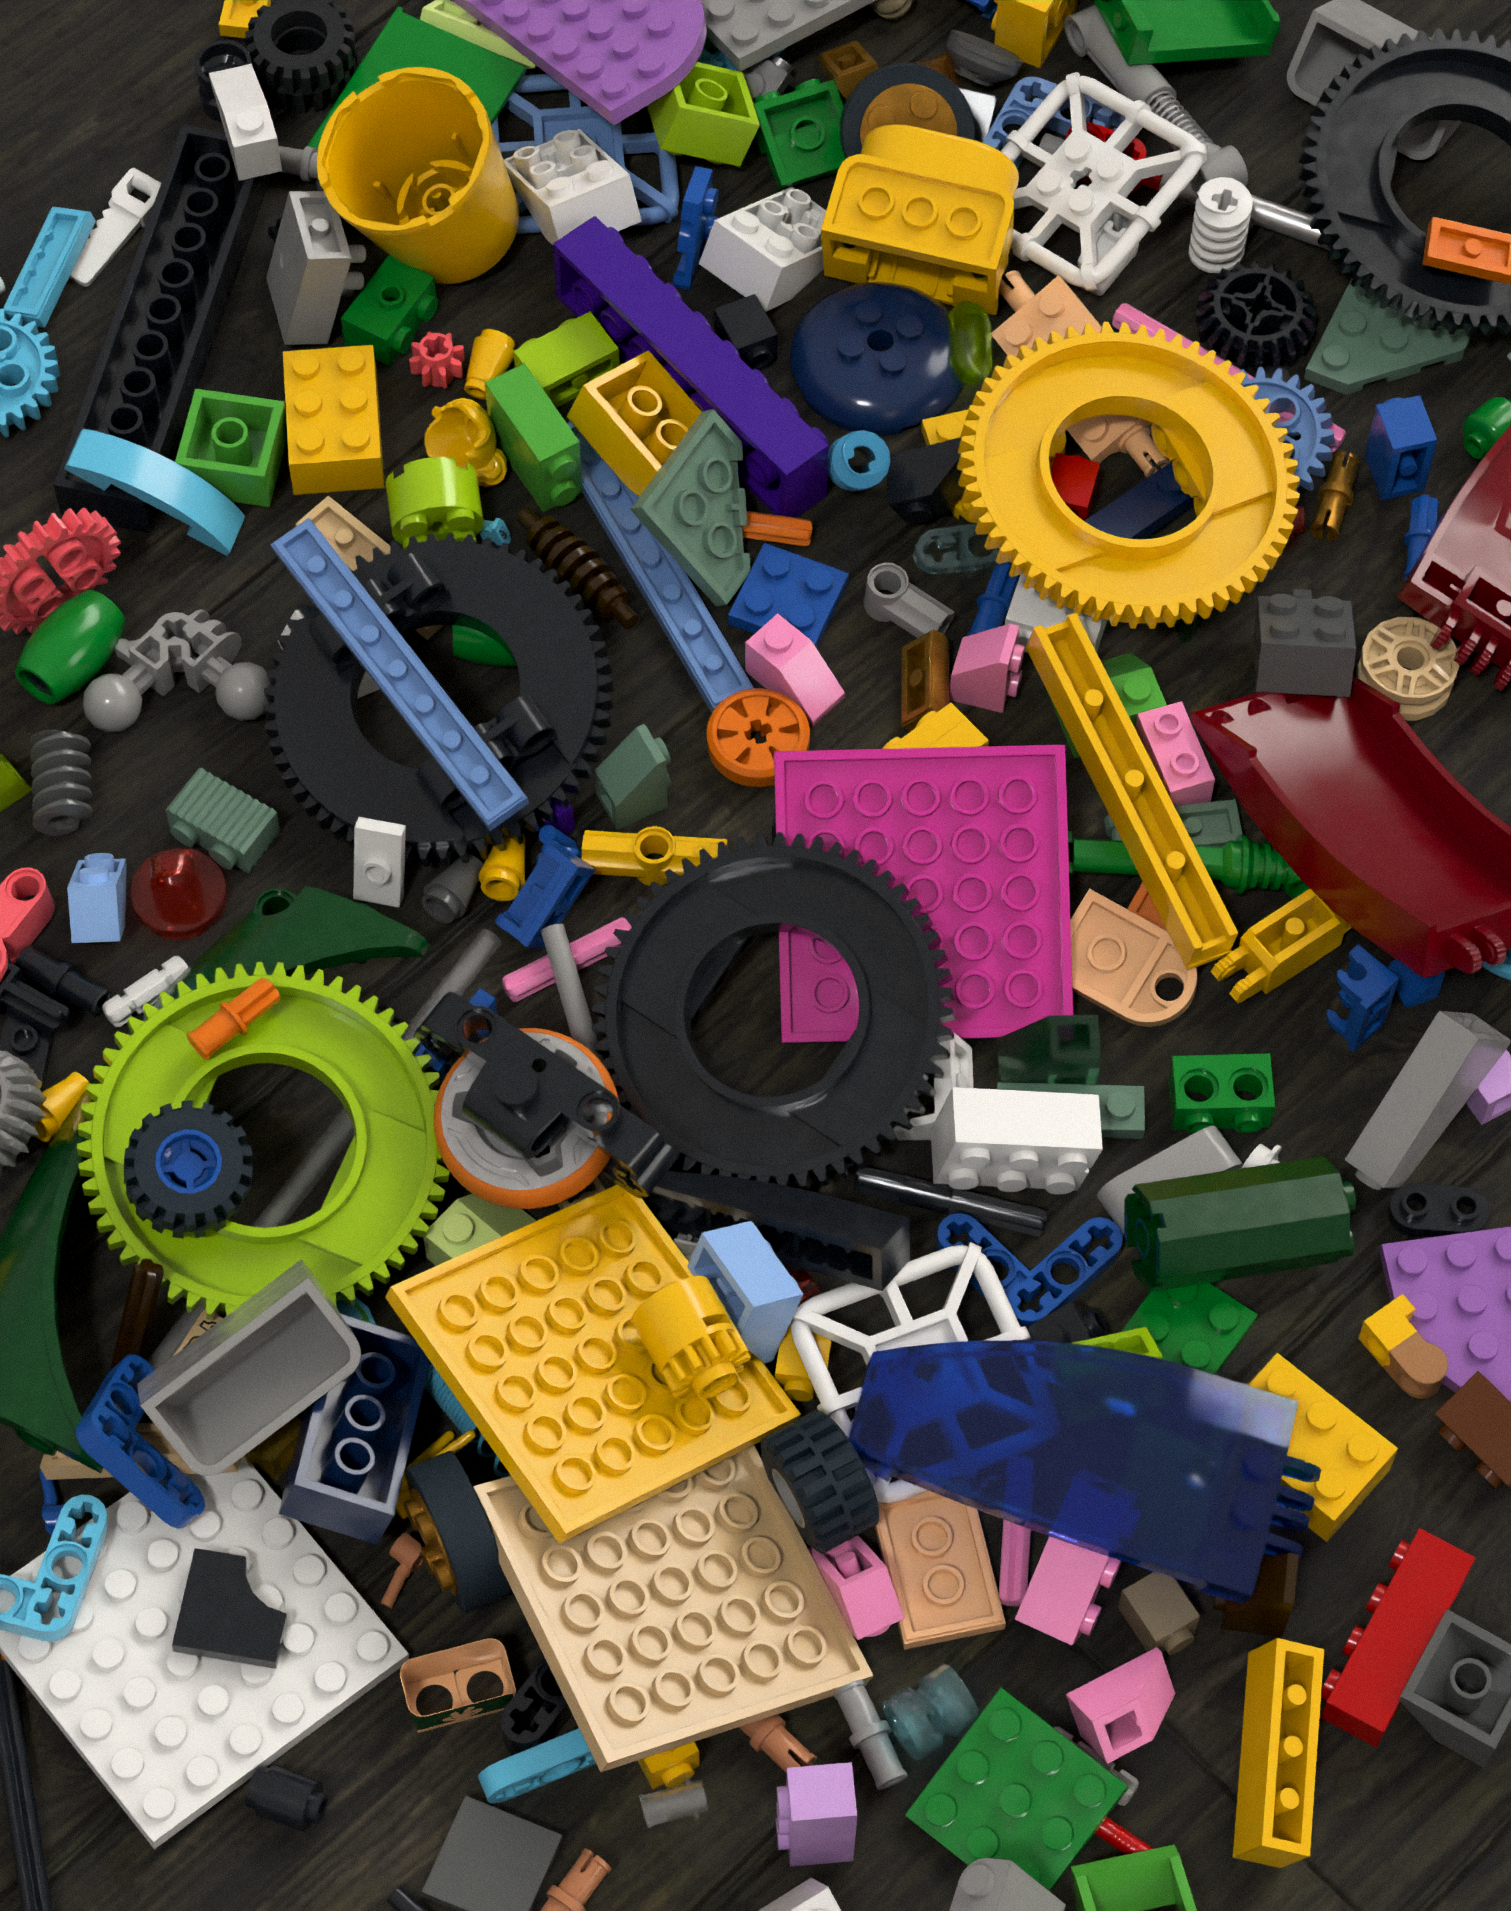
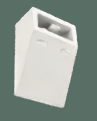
(570, 183)
(768, 247)

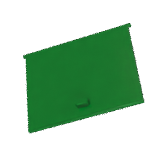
(415, 43)

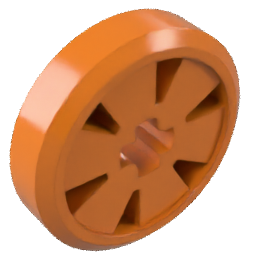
(748, 712)

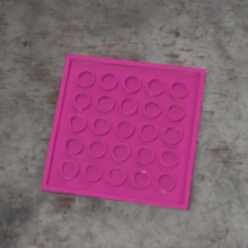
(978, 848)

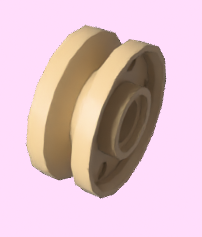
(1407, 644)

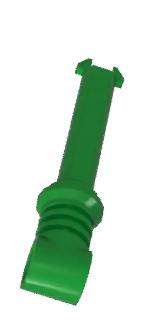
(1236, 864)

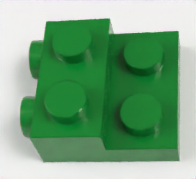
(801, 132)

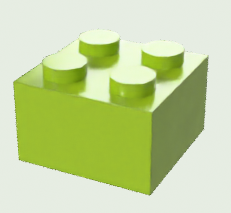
(707, 116)

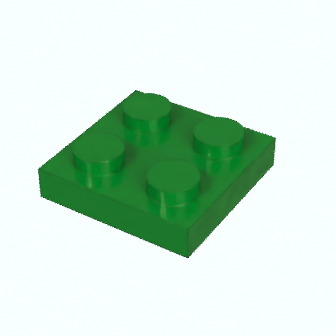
(1194, 1325)

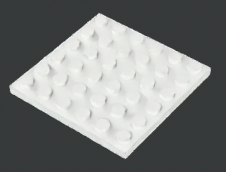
(187, 1728)

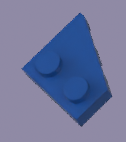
(696, 225)

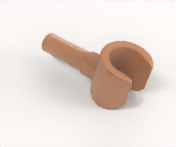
(408, 1553)

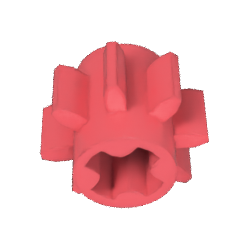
(437, 359)

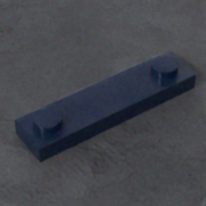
(1144, 507)

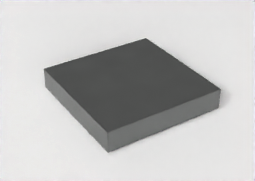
(491, 1861)

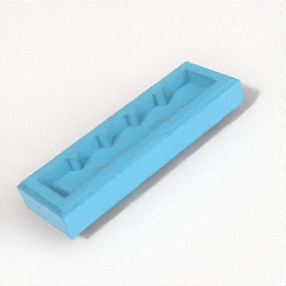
(49, 265)

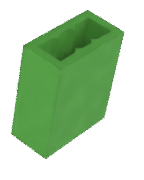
(534, 438)

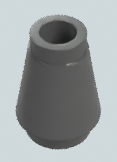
(452, 890)

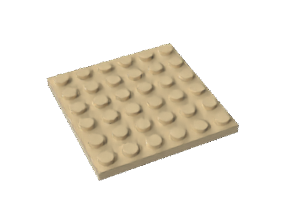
(677, 1611)

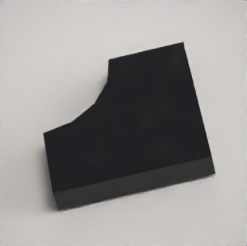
(224, 1616)

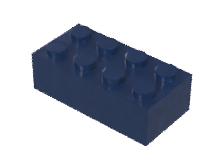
(359, 1438)

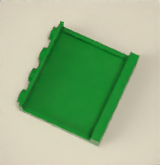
(1189, 29)

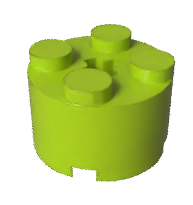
(435, 500)

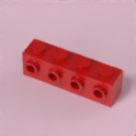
(1391, 1645)

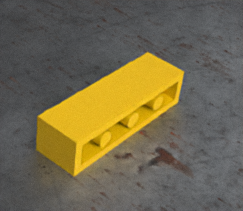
(1278, 1753)

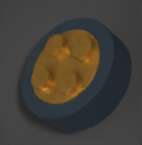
(904, 96)
(457, 1533)

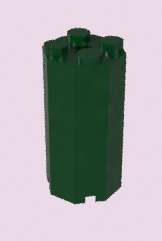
(1239, 1223)

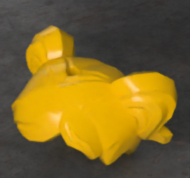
(468, 435)

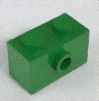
(390, 310)

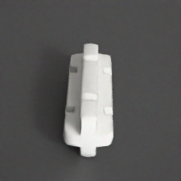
(143, 991)

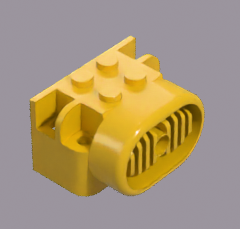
(923, 215)

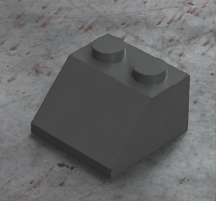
(1462, 1688)

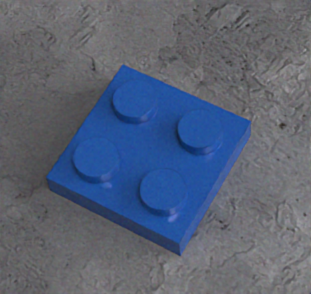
(792, 587)

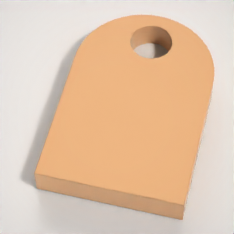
(1122, 960)

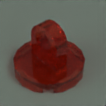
(178, 893)

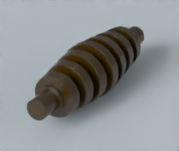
(579, 566)

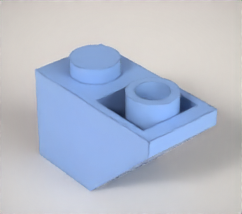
(97, 899)

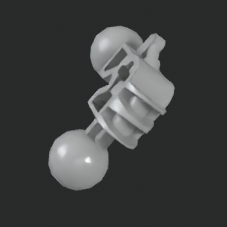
(177, 645)

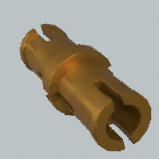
(1335, 496)

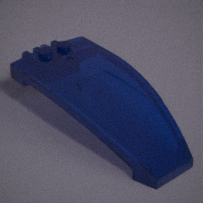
(1093, 1451)

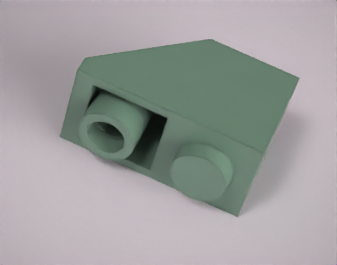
(634, 778)

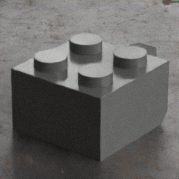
(1304, 644)

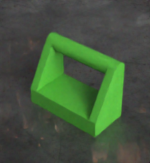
(1133, 1882)

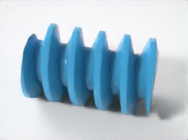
(873, 471)

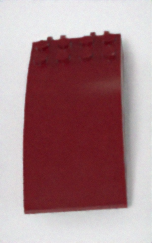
(1370, 822)

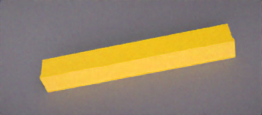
(1132, 792)

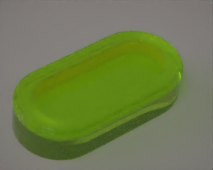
(970, 342)

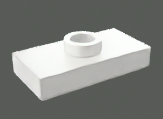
(379, 861)

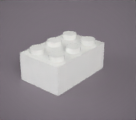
(1015, 1139)

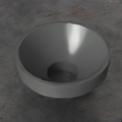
(981, 59)

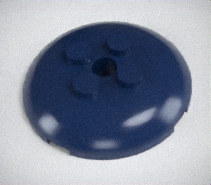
(870, 390)

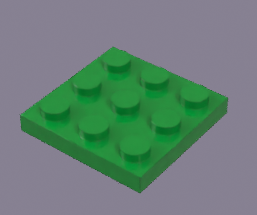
(1017, 1794)

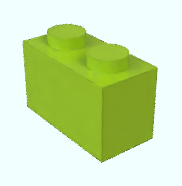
(569, 357)

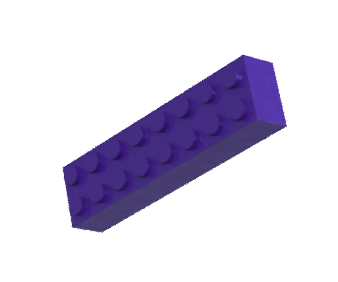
(781, 453)

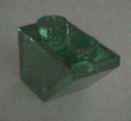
(1052, 1051)

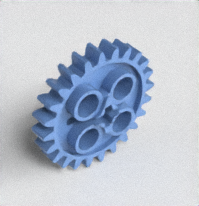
(1308, 421)

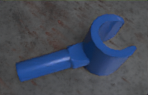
(51, 1508)

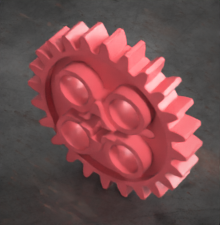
(75, 546)

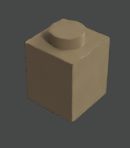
(1159, 1613)

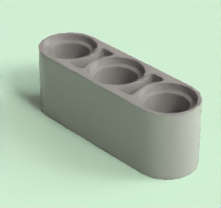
(1195, 1155)

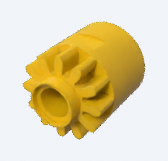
(691, 1338)

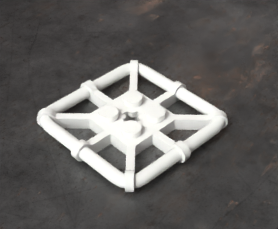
(1111, 176)
(930, 1329)

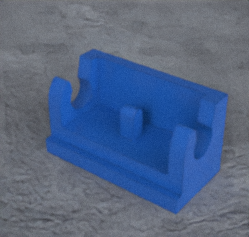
(546, 894)
(1368, 993)

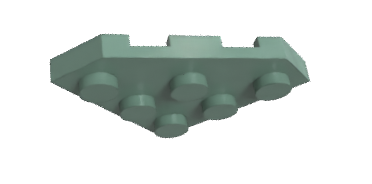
(1374, 344)
(700, 509)

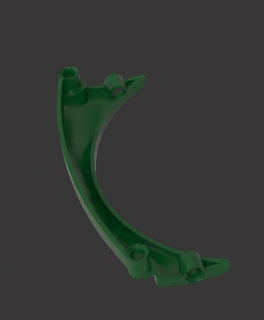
(282, 927)

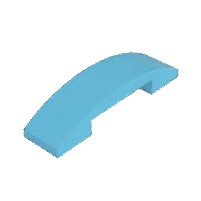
(159, 482)

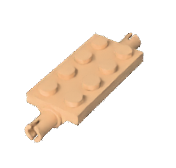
(1055, 310)

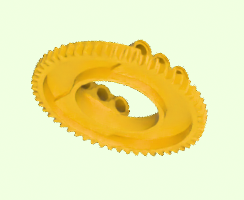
(1200, 420)

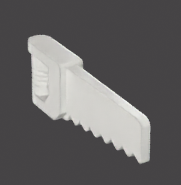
(117, 226)

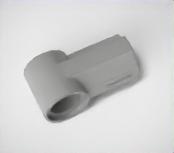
(908, 605)

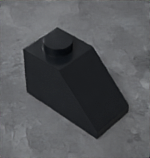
(924, 481)

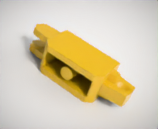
(1282, 945)

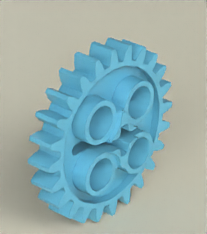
(31, 365)

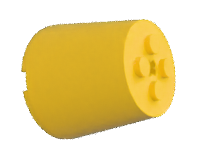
(421, 174)

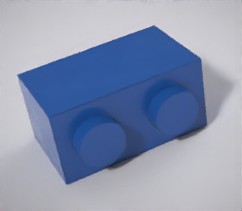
(1400, 447)

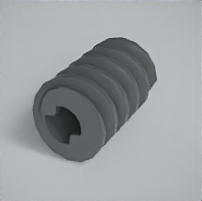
(60, 781)

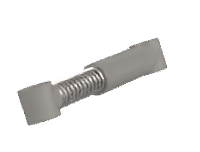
(1143, 82)

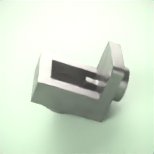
(769, 76)

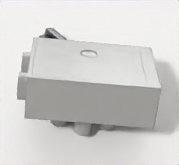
(310, 268)

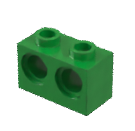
(1219, 1079)

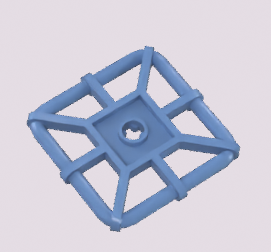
(606, 135)

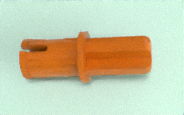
(233, 1018)

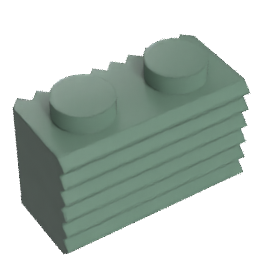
(222, 821)

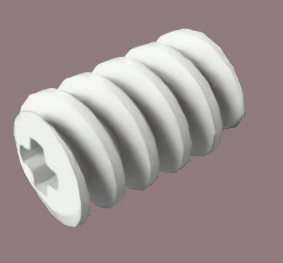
(1220, 225)

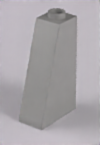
(1425, 1097)

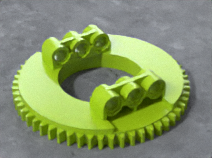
(381, 1183)

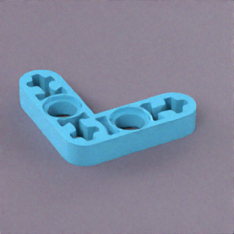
(35, 1597)

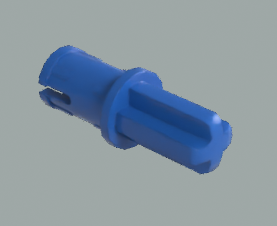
(1422, 524)
(996, 601)

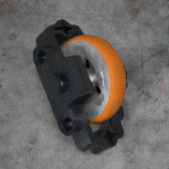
(532, 1113)

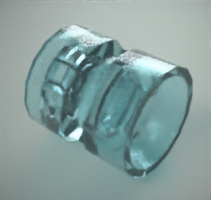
(943, 1698)

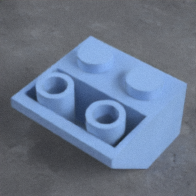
(749, 1284)

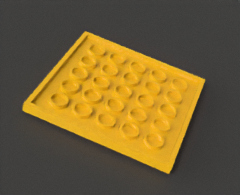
(555, 1373)

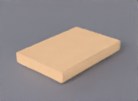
(938, 1569)

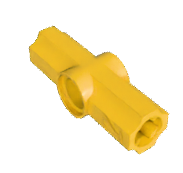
(625, 853)

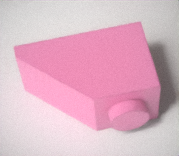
(791, 664)
(859, 1587)

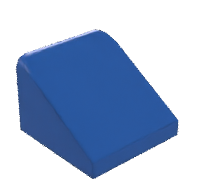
(1414, 988)

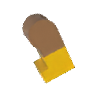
(1402, 1351)

